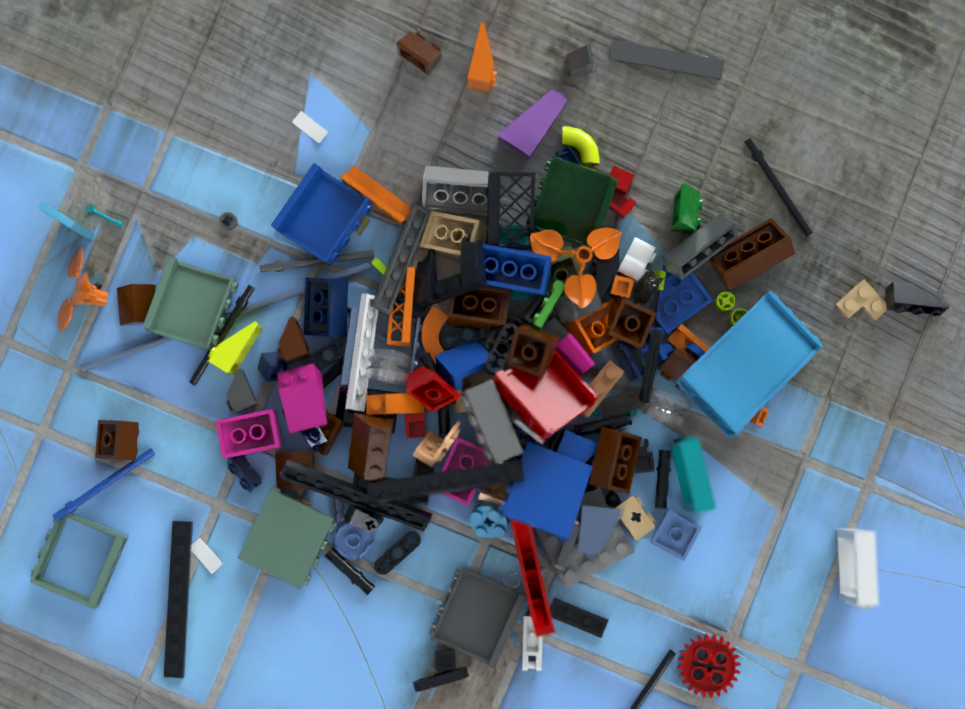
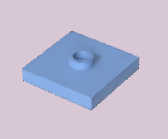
(675, 534)

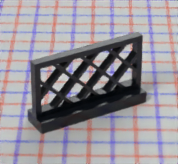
(494, 205)

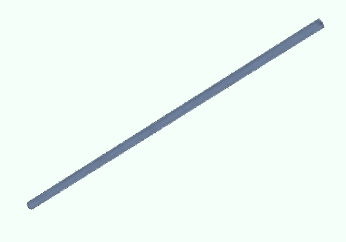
(249, 308)

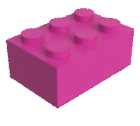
(462, 456)

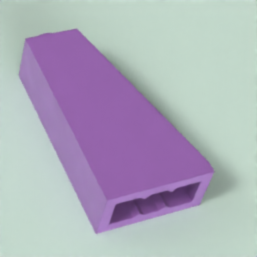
(533, 125)

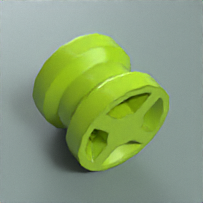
(727, 299)

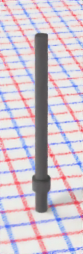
(279, 266)

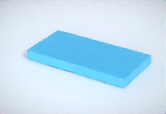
(66, 221)

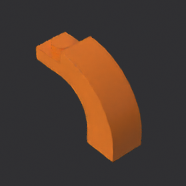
(431, 331)
(393, 404)

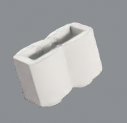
(636, 260)

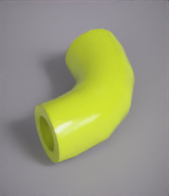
(583, 143)

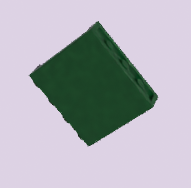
(572, 200)

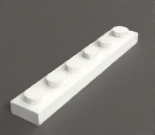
(363, 344)

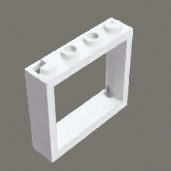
(857, 567)

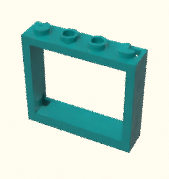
(692, 474)

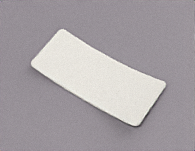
(310, 127)
(206, 555)

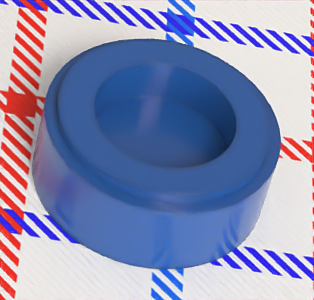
(694, 350)

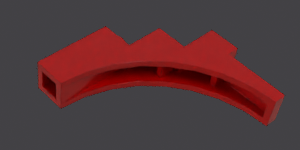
(532, 579)

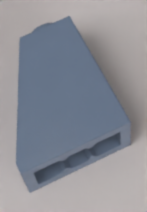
(597, 528)

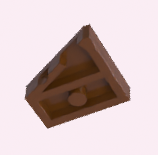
(330, 432)

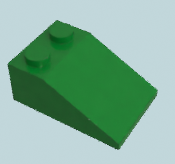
(686, 209)

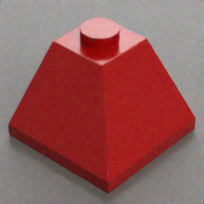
(430, 389)

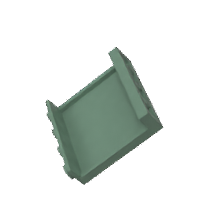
(190, 304)
(287, 538)

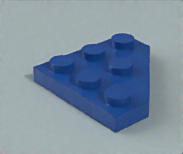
(679, 300)

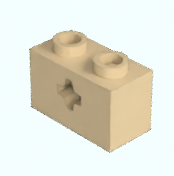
(636, 528)

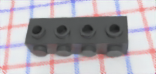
(700, 247)

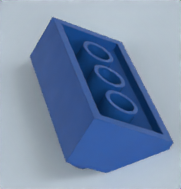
(517, 270)

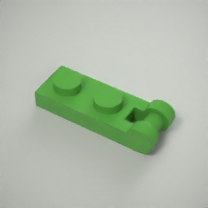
(548, 305)

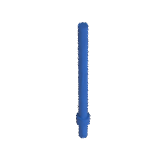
(71, 506)

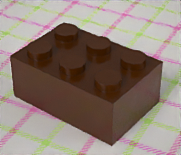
(615, 460)

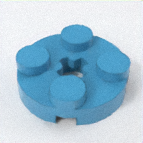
(486, 529)

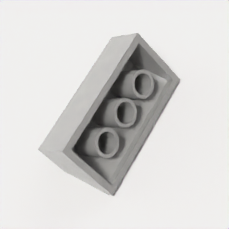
(455, 190)
(491, 422)

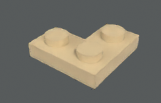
(862, 296)

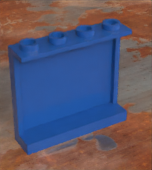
(322, 215)
(550, 492)

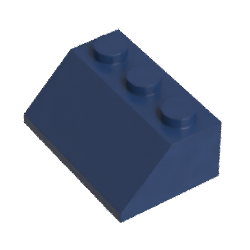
(326, 307)

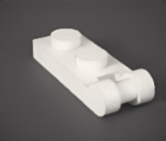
(531, 646)

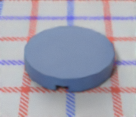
(352, 542)

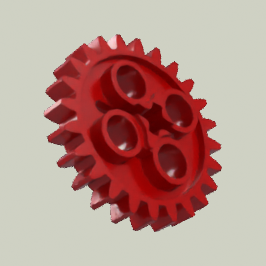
(704, 682)

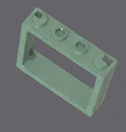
(105, 576)

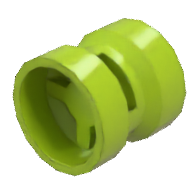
(738, 313)

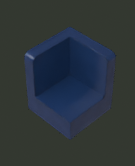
(270, 365)

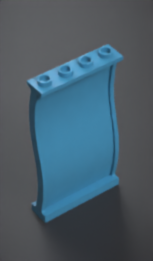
(749, 364)

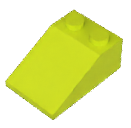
(232, 351)

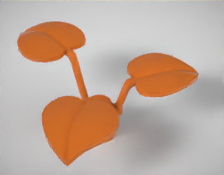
(602, 241)
(82, 291)

